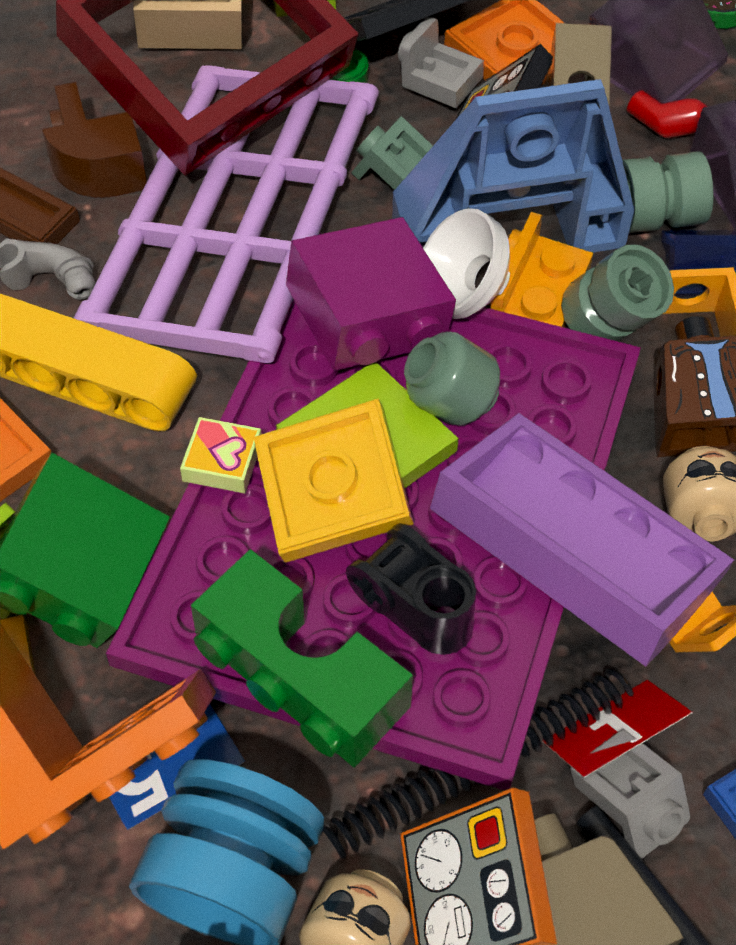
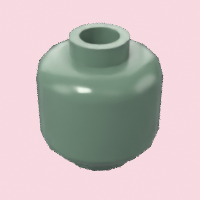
(452, 378)

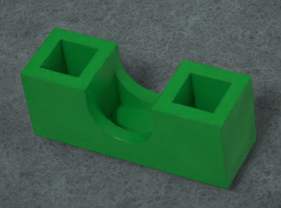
(338, 698)

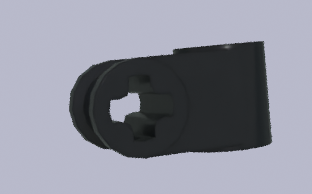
(408, 581)

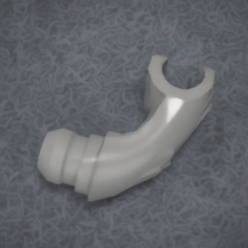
(25, 259)

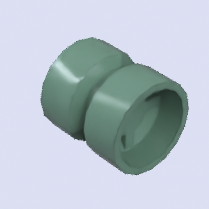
(673, 191)
(619, 294)

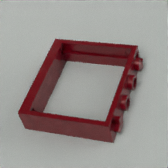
(233, 116)

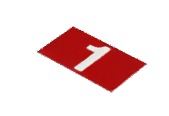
(642, 716)

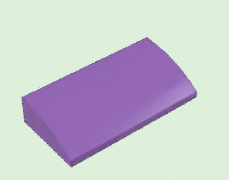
(580, 536)

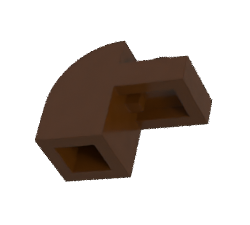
(95, 154)

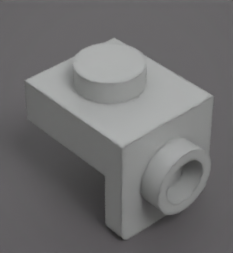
(436, 68)

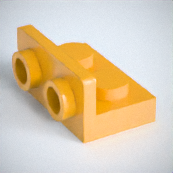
(539, 274)

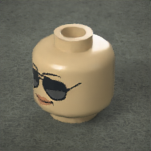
(702, 491)
(357, 911)

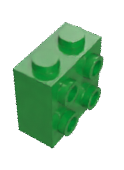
(76, 552)

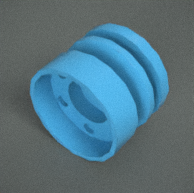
(228, 853)

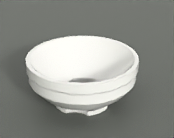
(458, 252)

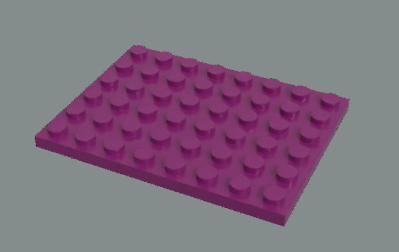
(465, 705)

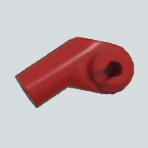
(666, 119)

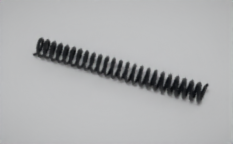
(405, 790)

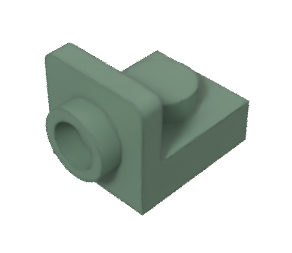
(392, 152)

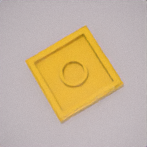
(332, 480)

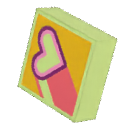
(220, 455)

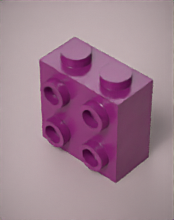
(368, 292)

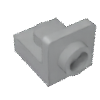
(639, 794)

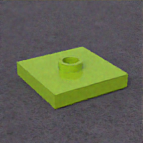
(416, 435)

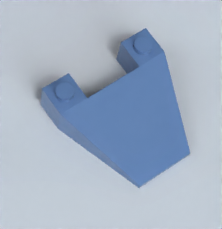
(524, 154)

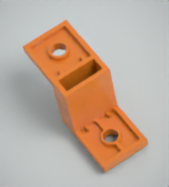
(49, 770)

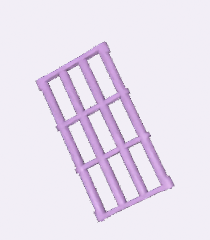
(236, 247)

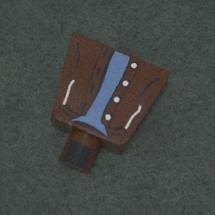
(695, 390)

